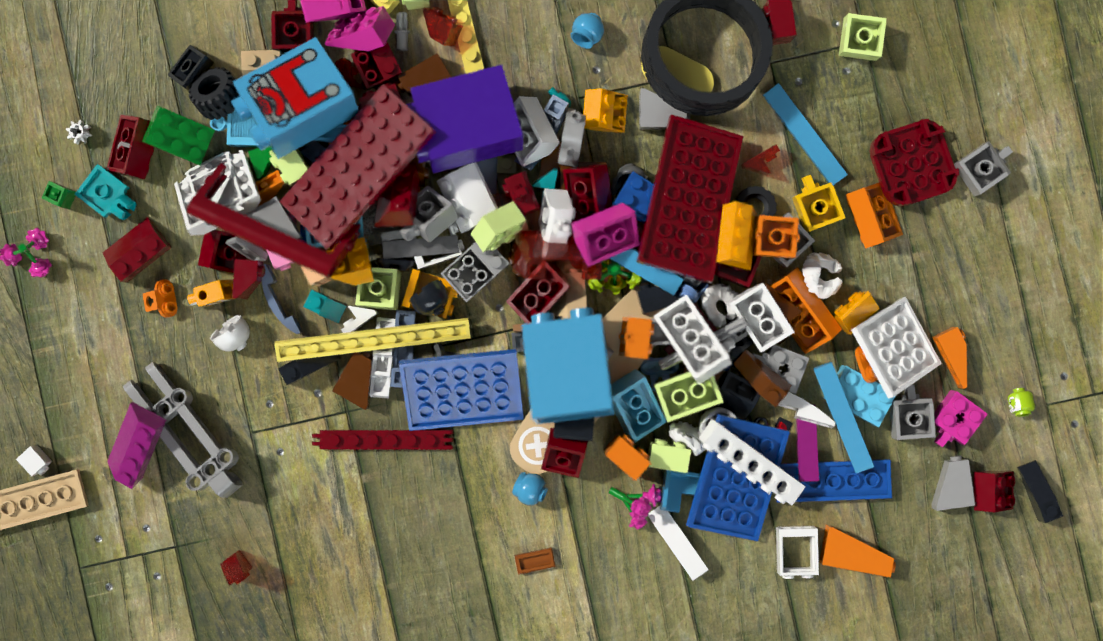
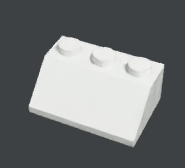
(537, 131)
(468, 194)
(762, 315)

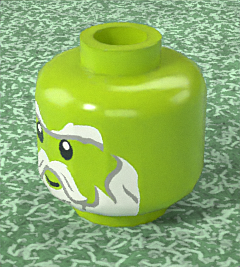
(1021, 402)

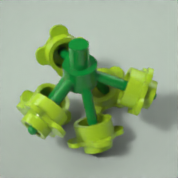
(615, 282)

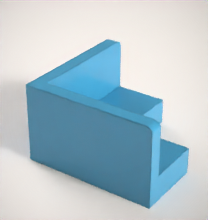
(674, 486)

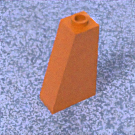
(852, 554)

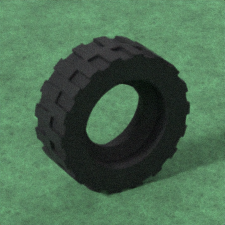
(759, 193)

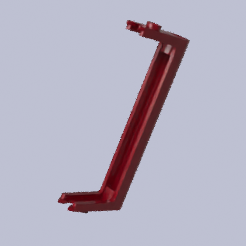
(265, 236)

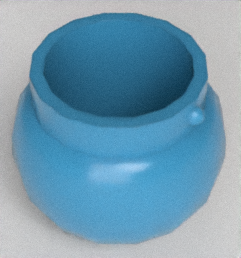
(587, 30)
(530, 488)

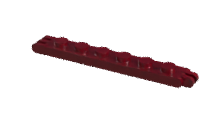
(384, 439)

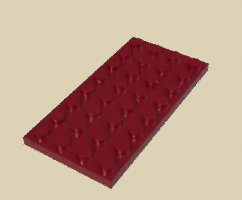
(357, 167)
(688, 198)

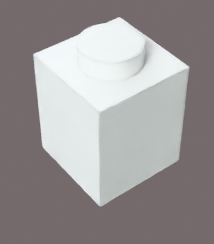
(34, 460)

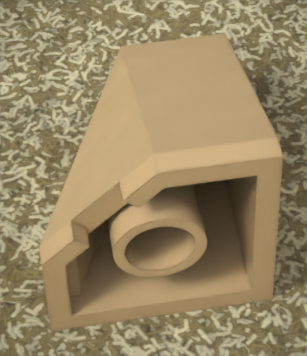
(573, 298)

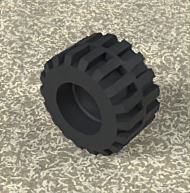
(213, 93)

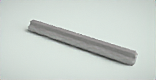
(720, 335)

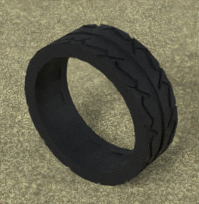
(700, 103)

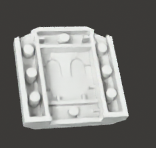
(237, 191)

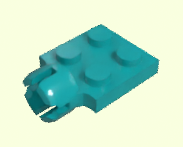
(106, 194)

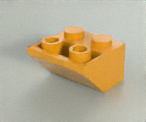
(605, 110)
(356, 265)
(856, 311)

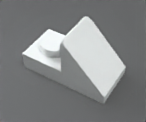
(362, 316)

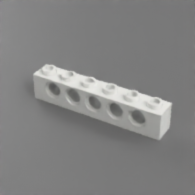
(790, 487)

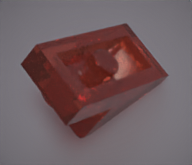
(757, 163)

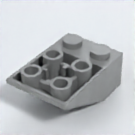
(474, 270)

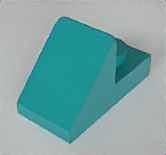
(547, 181)
(324, 306)

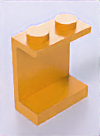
(419, 280)

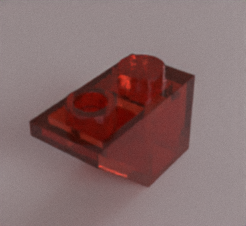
(442, 27)
(236, 568)

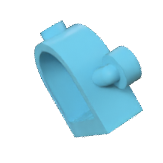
(237, 131)

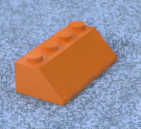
(816, 322)

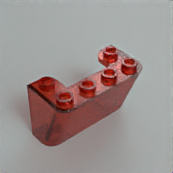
(532, 249)

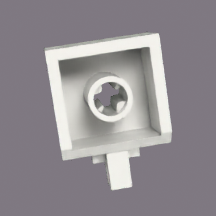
(556, 216)

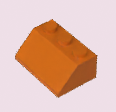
(873, 215)

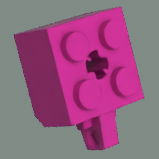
(946, 420)

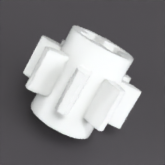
(77, 127)

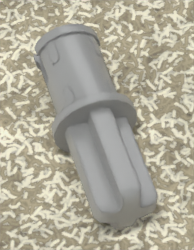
(402, 31)

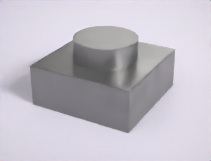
(517, 341)

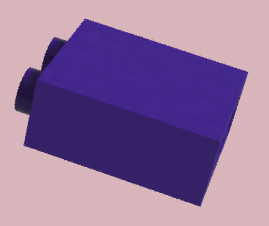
(470, 119)

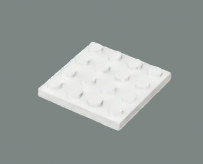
(896, 347)

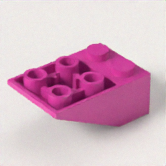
(331, 9)
(362, 30)

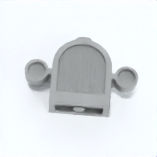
(572, 138)

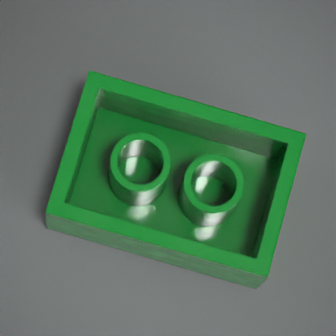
(178, 135)

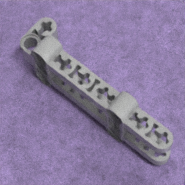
(222, 481)

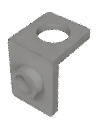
(658, 337)

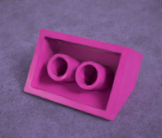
(606, 233)

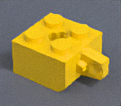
(824, 196)

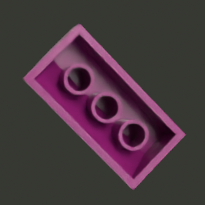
(135, 445)

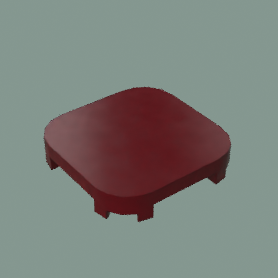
(913, 163)

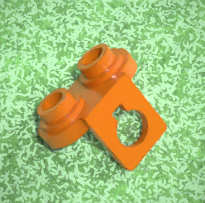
(163, 299)
(865, 368)

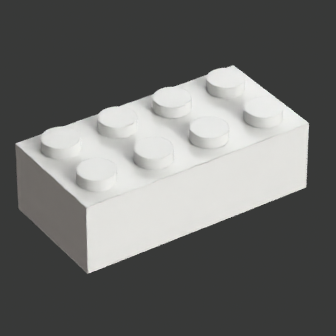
(692, 339)

